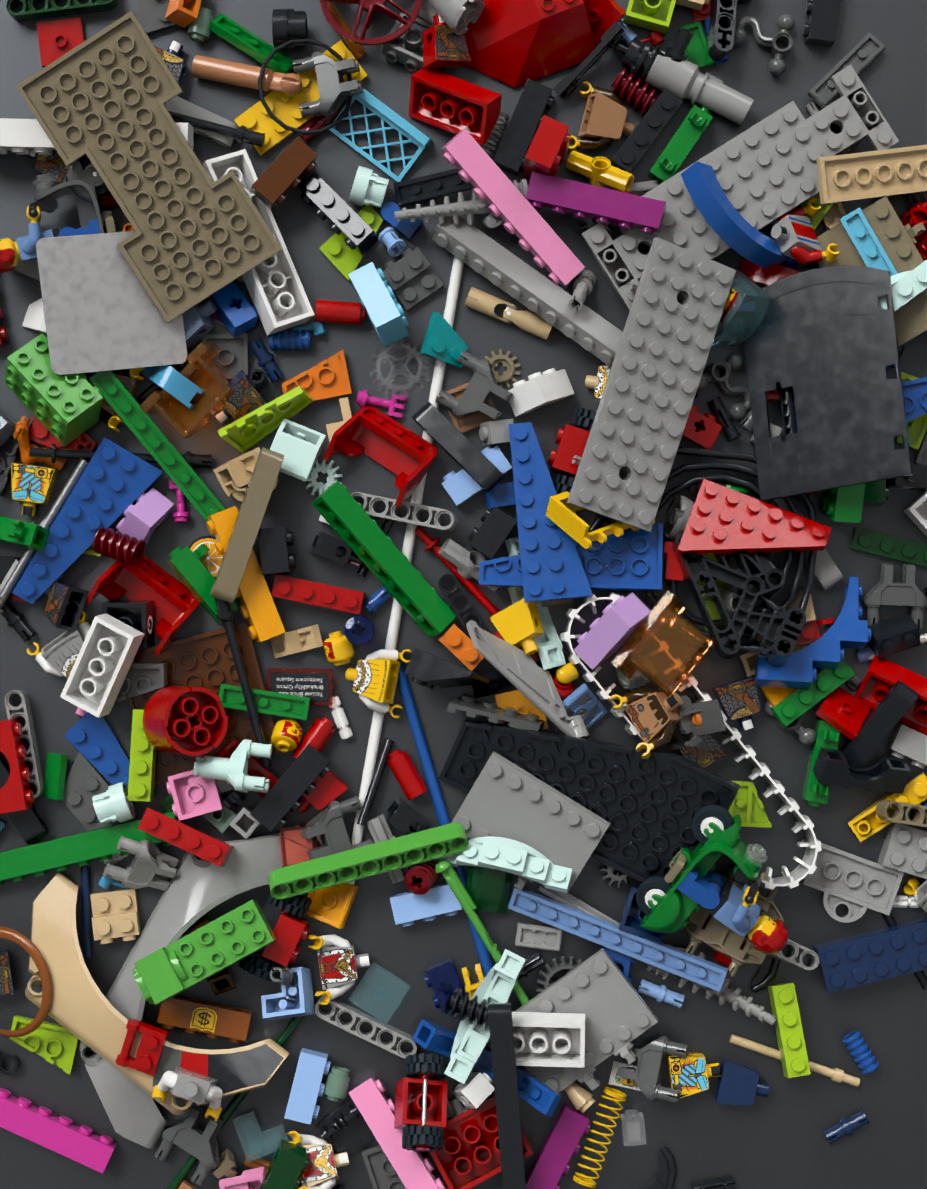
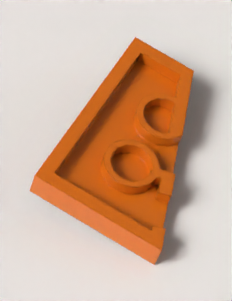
(324, 380)

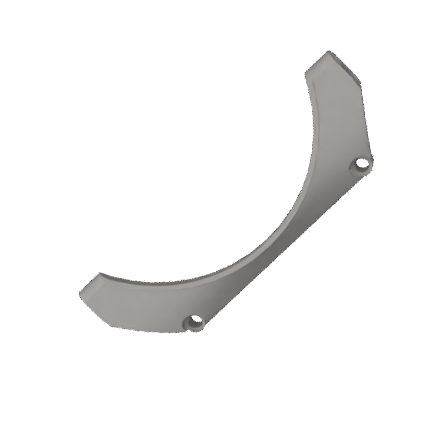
(190, 895)

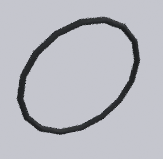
(307, 132)

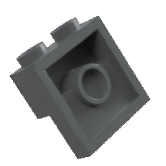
(409, 46)
(411, 278)

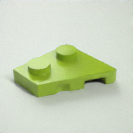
(749, 806)

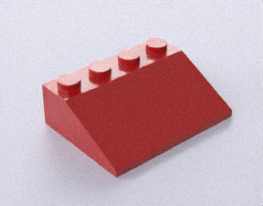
(472, 1147)

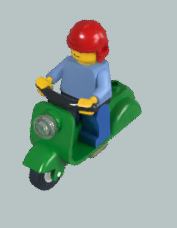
(692, 885)

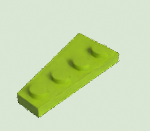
(261, 422)

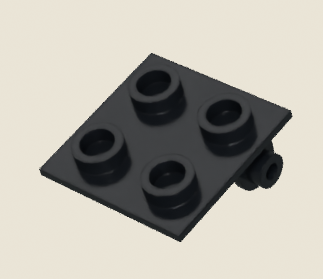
(345, 1129)

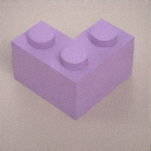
(145, 515)

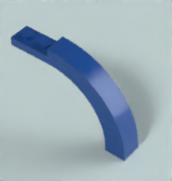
(727, 221)
(441, 1039)

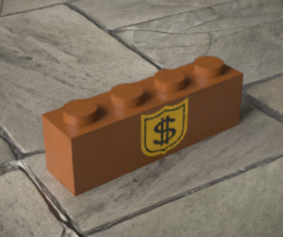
(206, 1017)

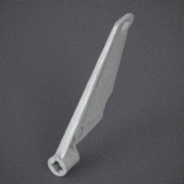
(527, 678)

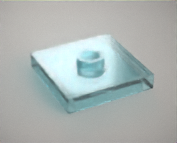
(379, 992)

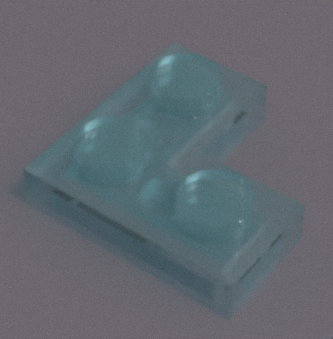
(253, 1141)

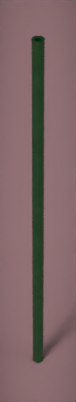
(235, 1102)

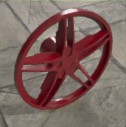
(372, 7)

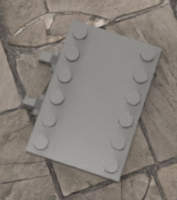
(525, 809)
(612, 1017)

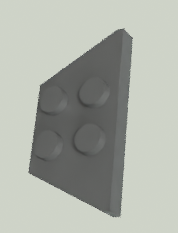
(233, 353)
(80, 787)

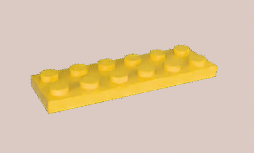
(288, 107)

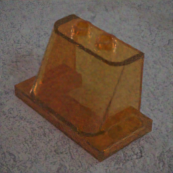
(206, 376)
(663, 647)

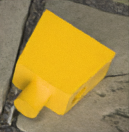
(520, 625)

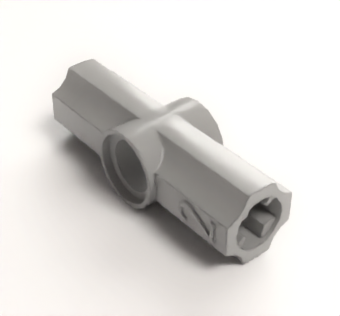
(466, 561)
(380, 832)

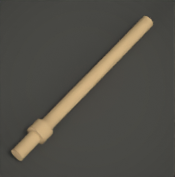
(836, 1075)

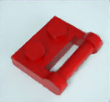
(149, 1049)

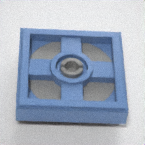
(584, 703)

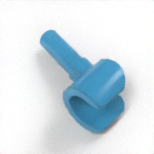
(317, 327)
(106, 882)

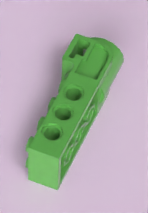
(203, 953)

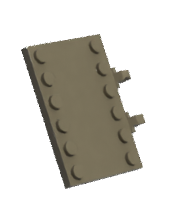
(899, 246)

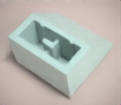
(300, 448)

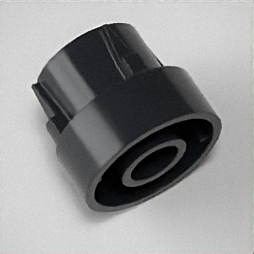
(289, 26)

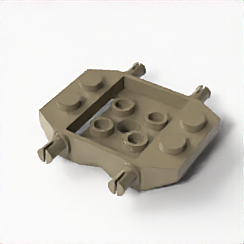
(725, 940)

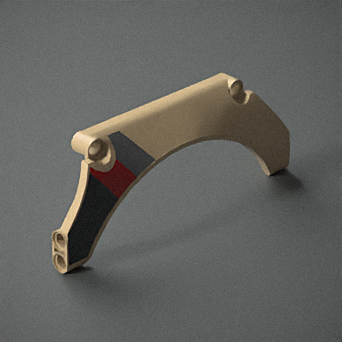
(94, 1021)

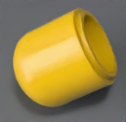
(566, 673)

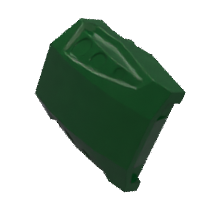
(489, 888)

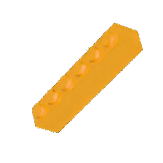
(253, 589)

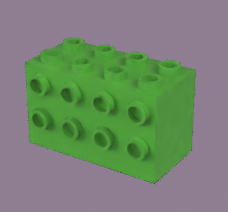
(60, 402)

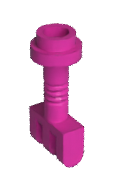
(392, 405)
(181, 515)

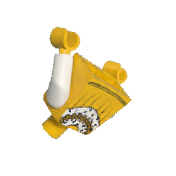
(377, 679)

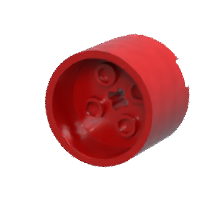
(168, 724)

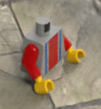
(798, 238)

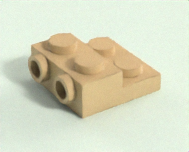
(115, 915)

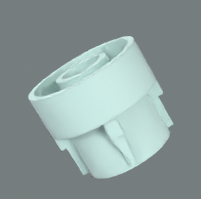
(368, 188)
(114, 804)

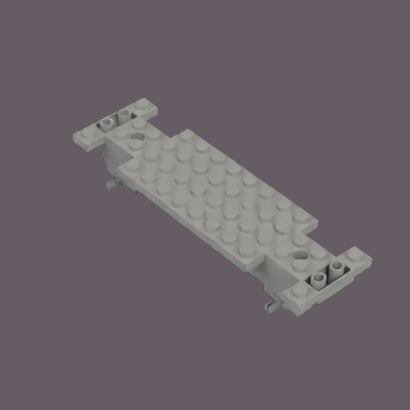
(760, 172)

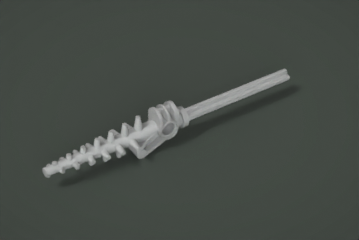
(479, 206)
(726, 994)

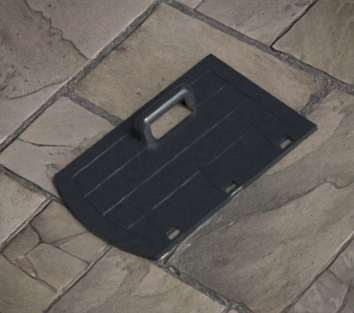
(834, 351)

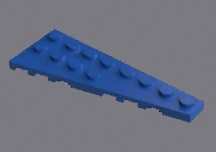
(547, 552)

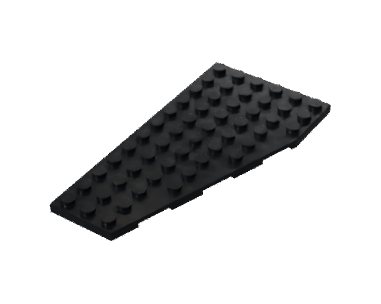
(642, 799)

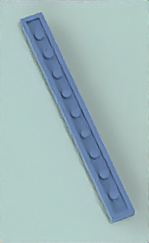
(610, 936)

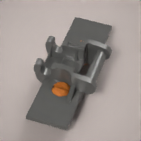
(696, 721)

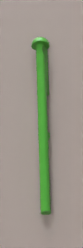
(468, 906)

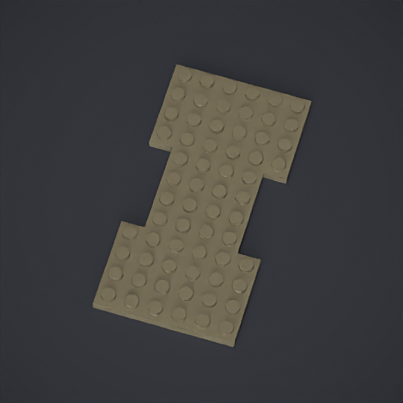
(110, 105)

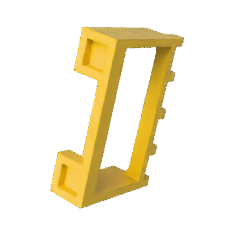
(563, 516)

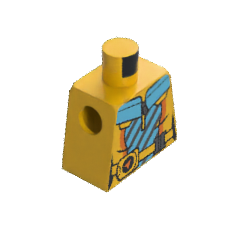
(32, 486)
(691, 1074)

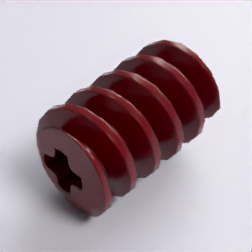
(634, 92)
(118, 546)
(421, 877)

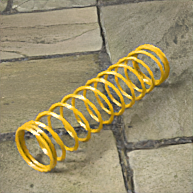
(579, 1177)

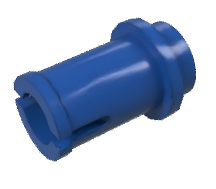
(376, 600)

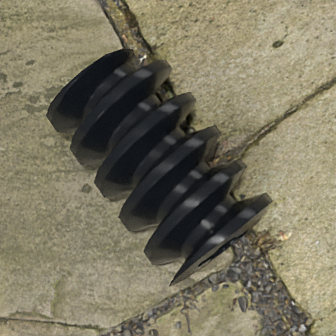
(468, 1008)

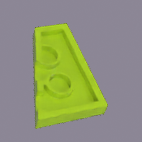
(341, 254)
(48, 1041)

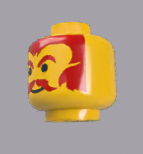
(338, 648)
(286, 735)

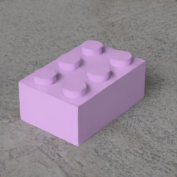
(611, 630)

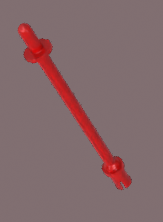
(475, 591)

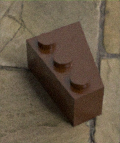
(285, 173)

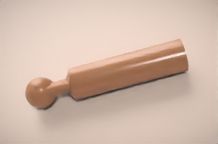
(244, 75)

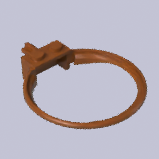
(37, 957)

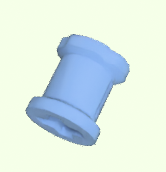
(394, 244)

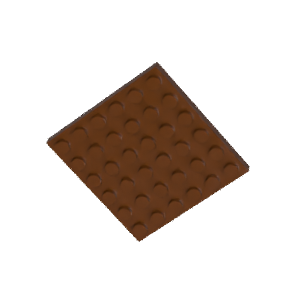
(206, 663)

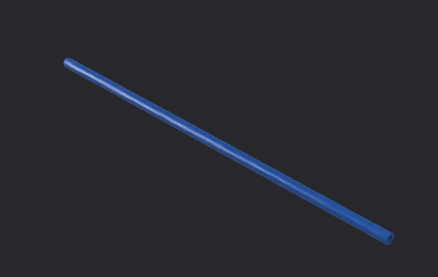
(436, 795)

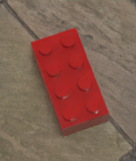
(547, 148)

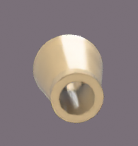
(579, 1097)

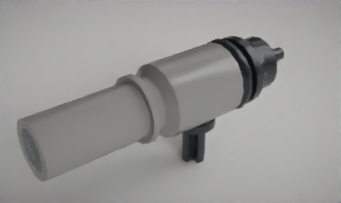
(682, 77)

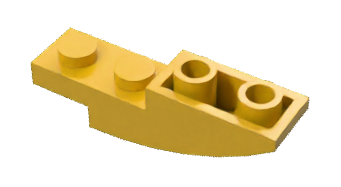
(869, 823)

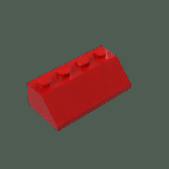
(453, 104)
(882, 677)

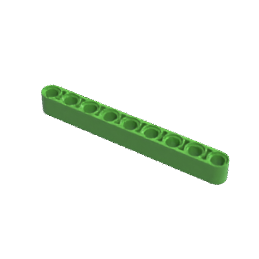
(367, 860)

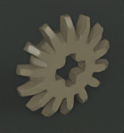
(507, 362)

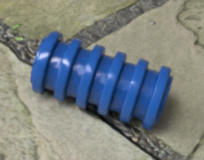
(290, 340)
(860, 1052)

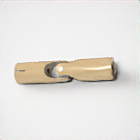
(523, 319)

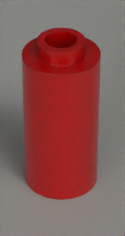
(339, 312)
(317, 735)
(406, 774)

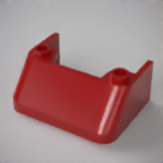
(386, 443)
(149, 582)

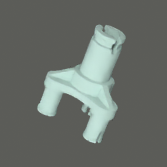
(235, 768)

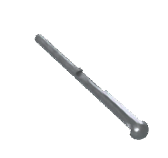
(19, 566)

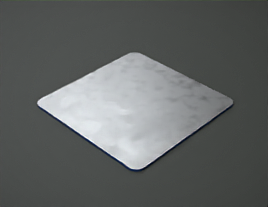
(100, 310)

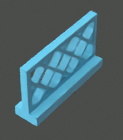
(395, 121)
(866, 241)

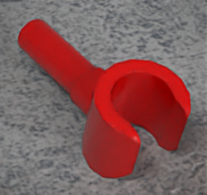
(655, 37)

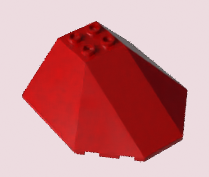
(528, 39)

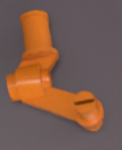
(23, 438)

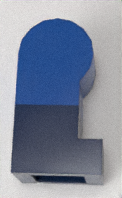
(404, 227)

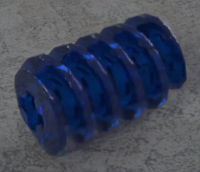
(352, 624)

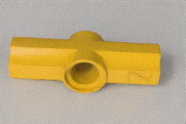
(599, 171)

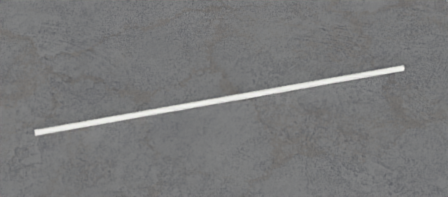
(407, 550)

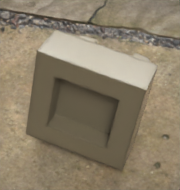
(226, 1165)

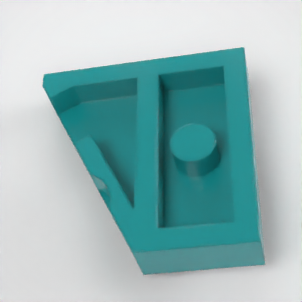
(443, 342)

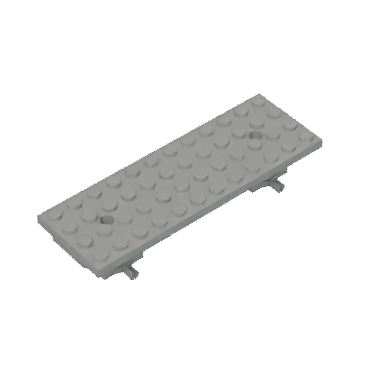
(651, 385)

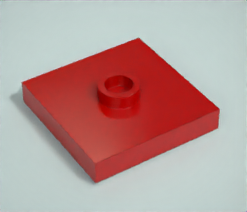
(602, 16)
(58, 38)
(843, 712)

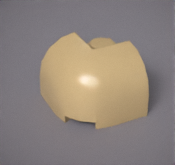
(236, 474)

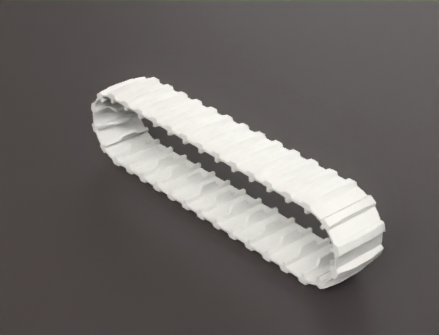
(812, 845)

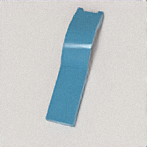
(173, 383)

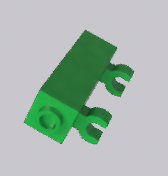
(681, 144)
(23, 534)
(196, 576)
(828, 738)

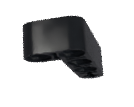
(726, 18)

